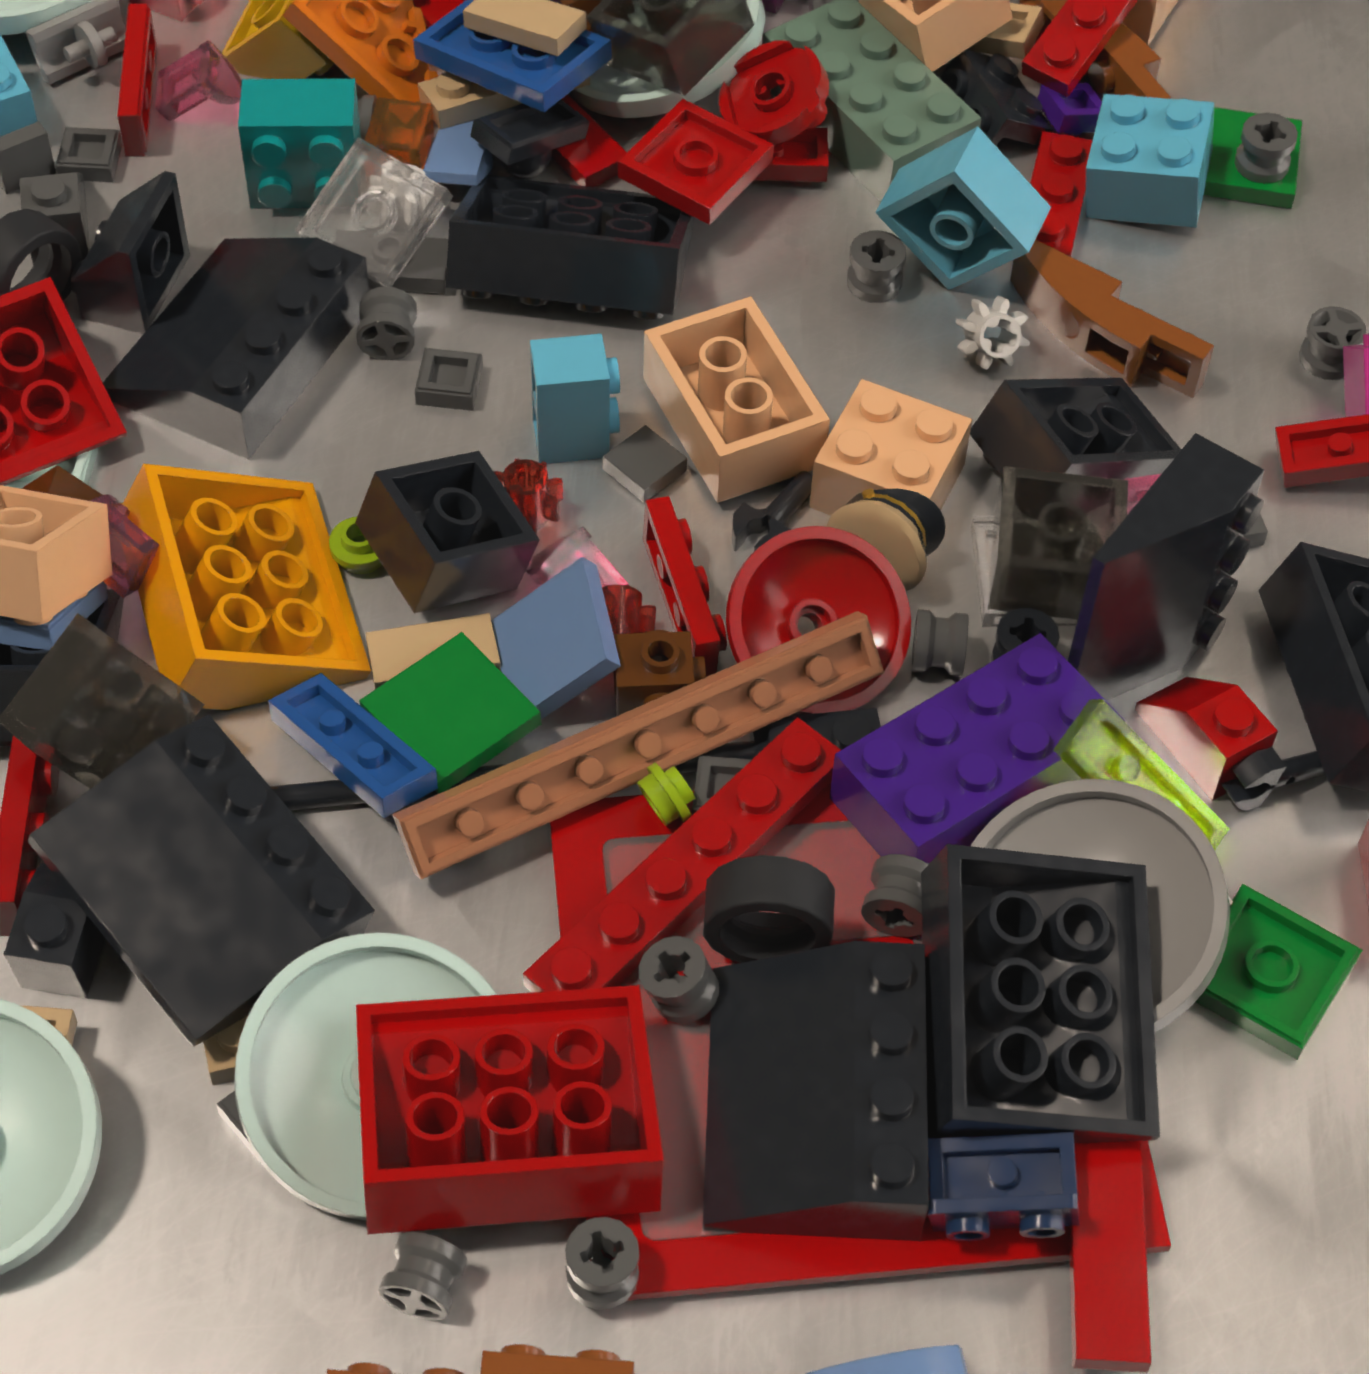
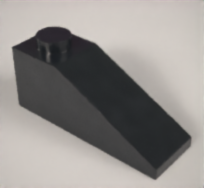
(53, 939)

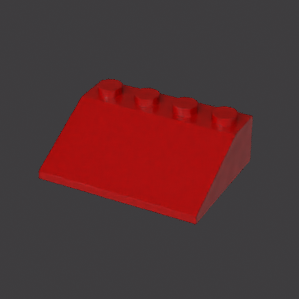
(48, 386)
(507, 1109)

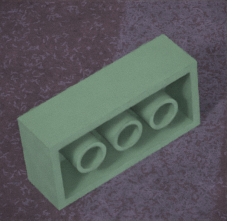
(880, 96)

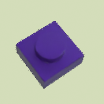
(1073, 113)

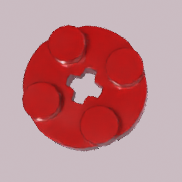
(791, 112)

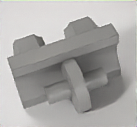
(78, 39)

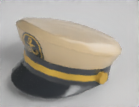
(898, 525)

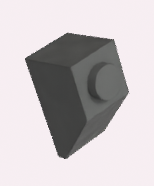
(60, 199)

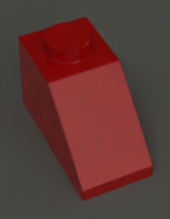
(1207, 728)

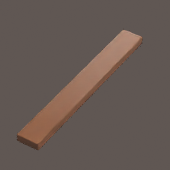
(620, 749)

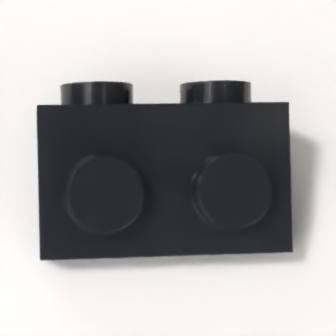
(998, 96)

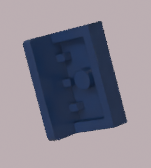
(1003, 1185)

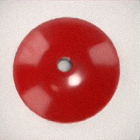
(824, 578)

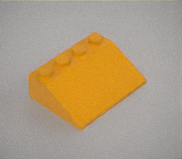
(241, 586)

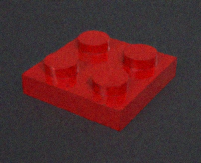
(695, 161)

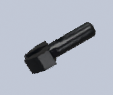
(773, 518)
(1265, 771)

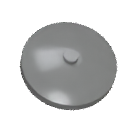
(1135, 827)

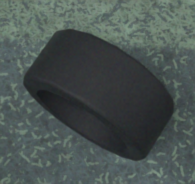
(58, 250)
(770, 885)

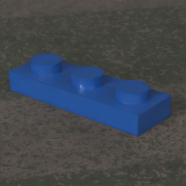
(353, 745)

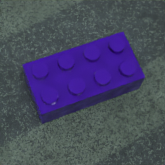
(962, 754)

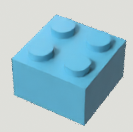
(1149, 160)
(963, 209)

